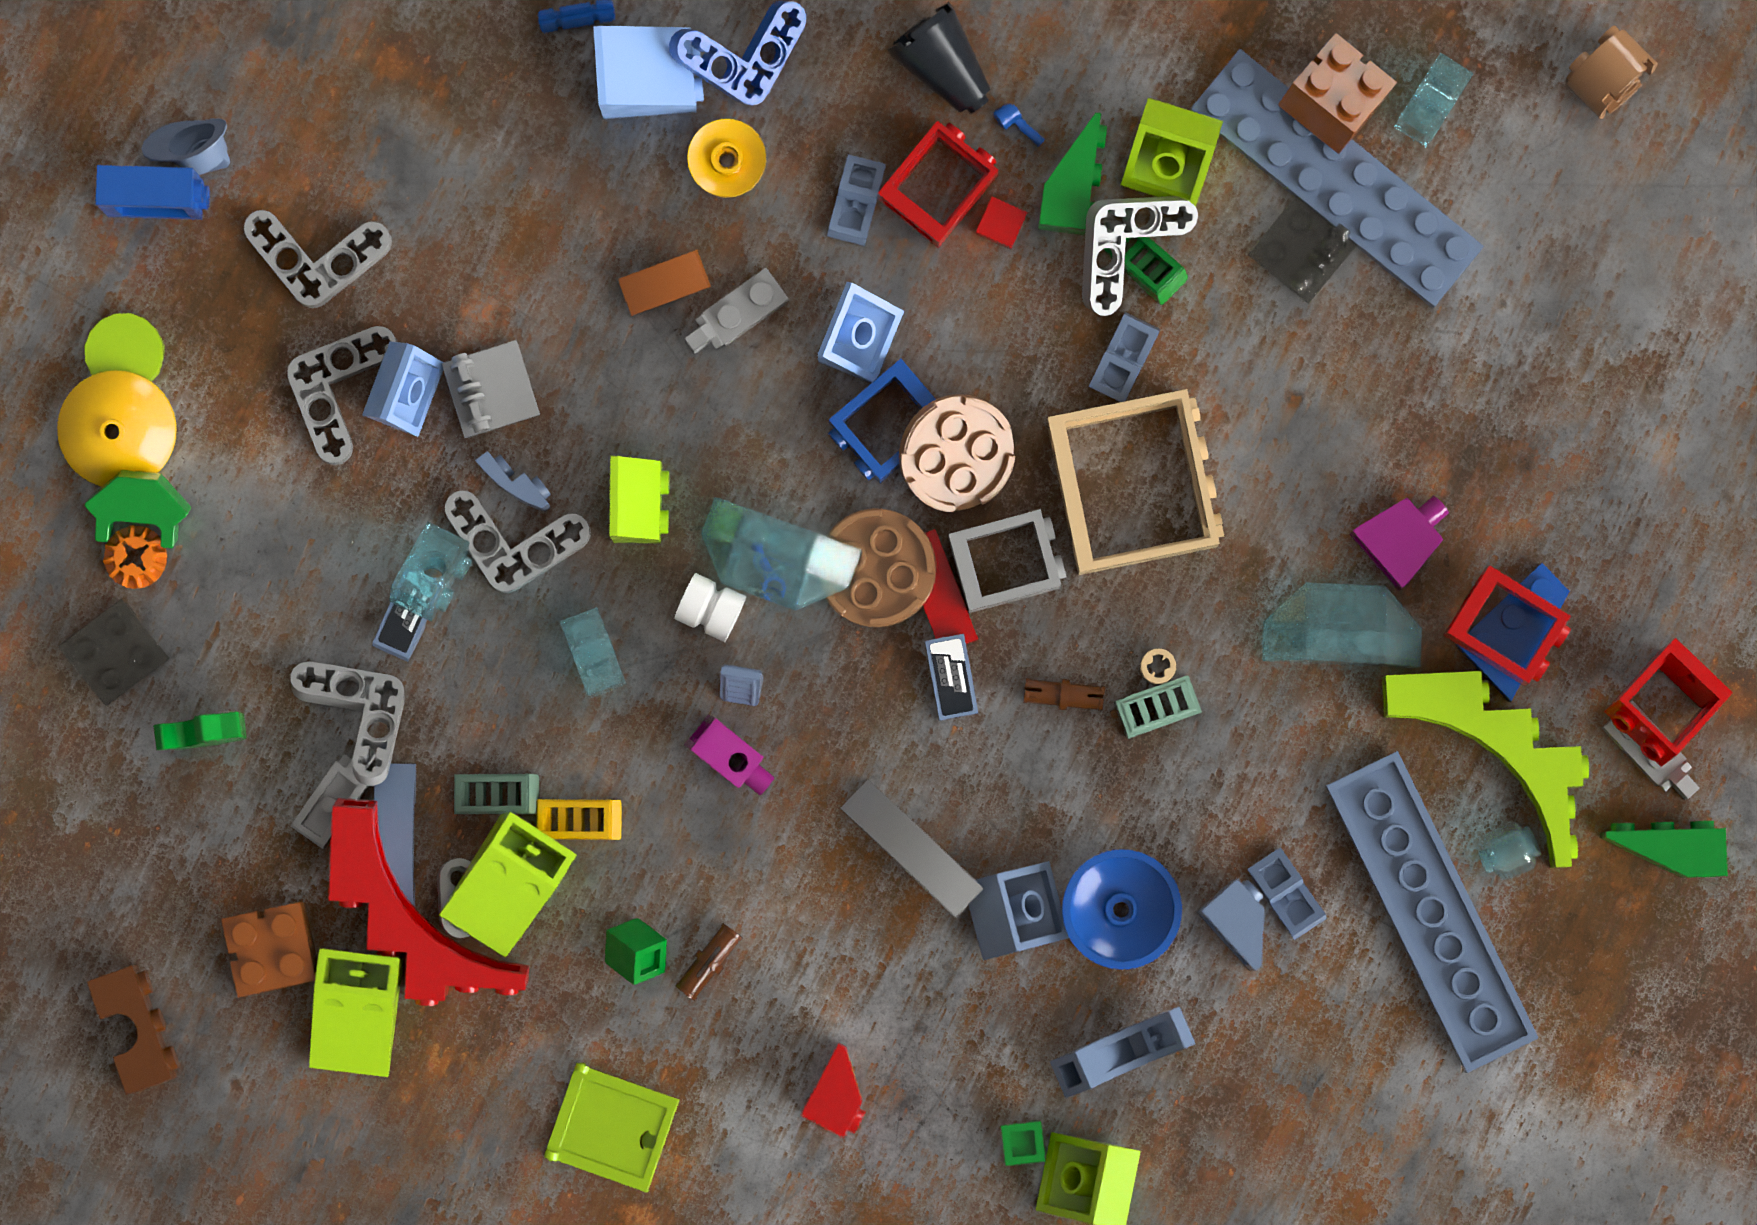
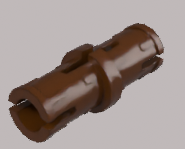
(1064, 694)
(693, 985)

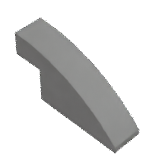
(911, 848)

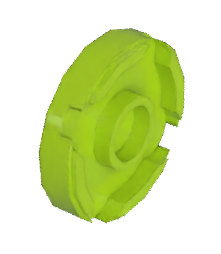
(126, 345)

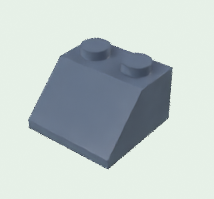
(1017, 911)
(1238, 920)

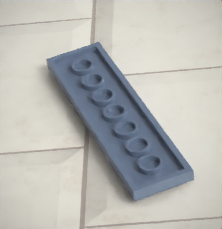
(1346, 188)
(1431, 912)

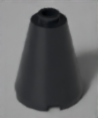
(943, 60)

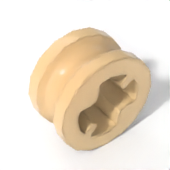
(1167, 673)

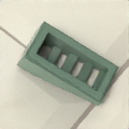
(1126, 717)
(529, 793)

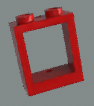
(915, 216)
(1472, 605)
(1692, 679)

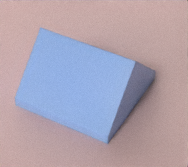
(859, 333)
(404, 388)

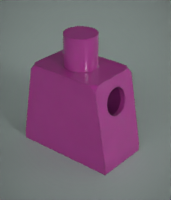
(1401, 538)
(715, 746)

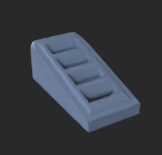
(740, 685)

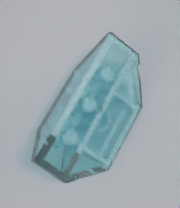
(775, 556)
(1342, 628)

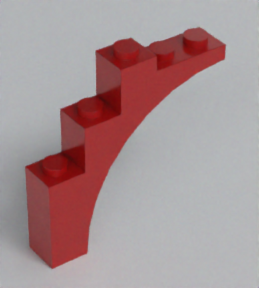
(394, 925)

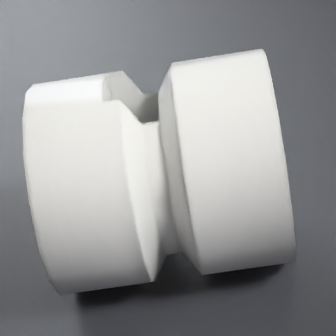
(710, 607)

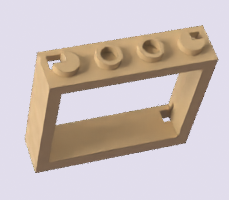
(1195, 452)

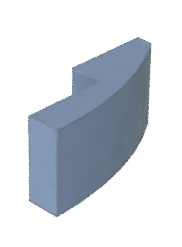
(522, 488)

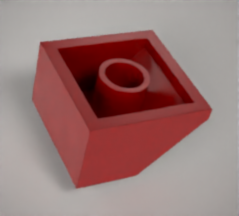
(836, 1096)

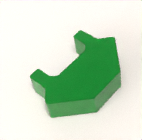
(138, 499)
(201, 731)

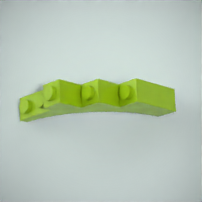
(1544, 773)

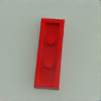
(945, 604)

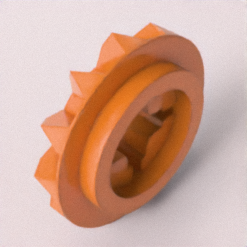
(153, 559)

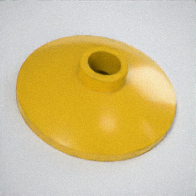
(723, 138)

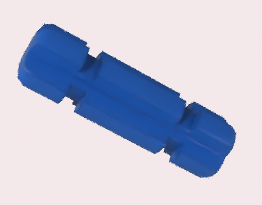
(576, 15)

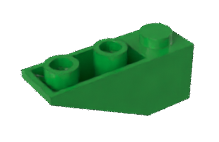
(1069, 187)
(1682, 852)

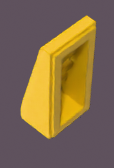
(612, 819)

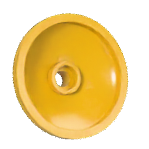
(135, 407)

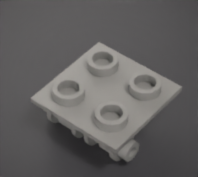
(490, 388)

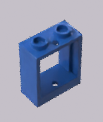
(151, 192)
(844, 436)

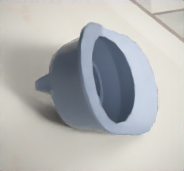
(190, 145)

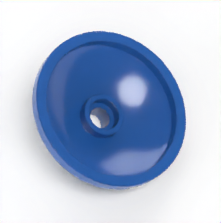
(1151, 902)

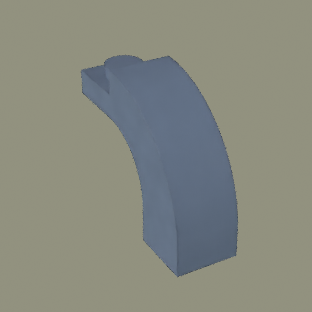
(1122, 1051)

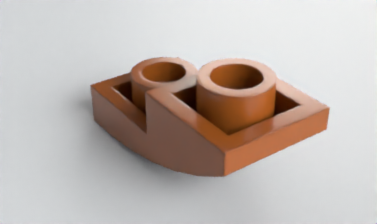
(664, 282)

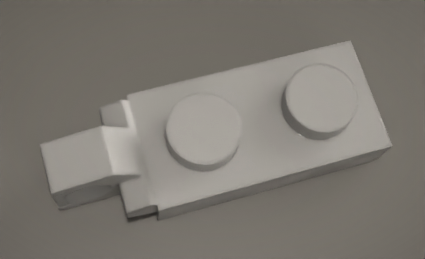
(737, 312)
(1668, 775)
(316, 816)

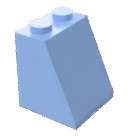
(640, 75)

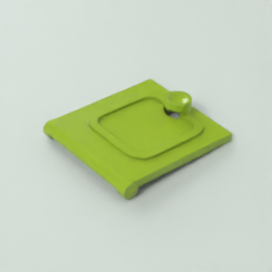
(604, 1124)

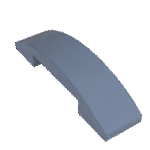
(396, 823)

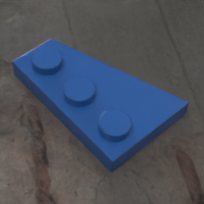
(1516, 628)

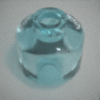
(1509, 851)

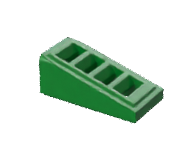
(1168, 285)

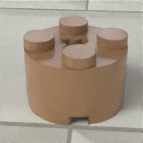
(1610, 72)

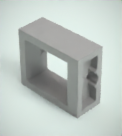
(967, 575)

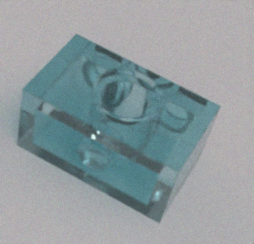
(1433, 100)
(437, 551)
(593, 652)

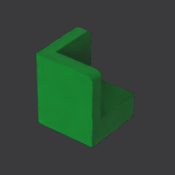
(635, 951)
(1023, 1143)

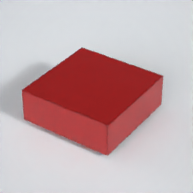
(1001, 223)

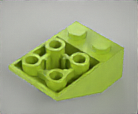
(507, 883)
(354, 1012)

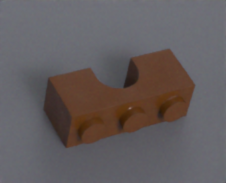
(149, 1059)

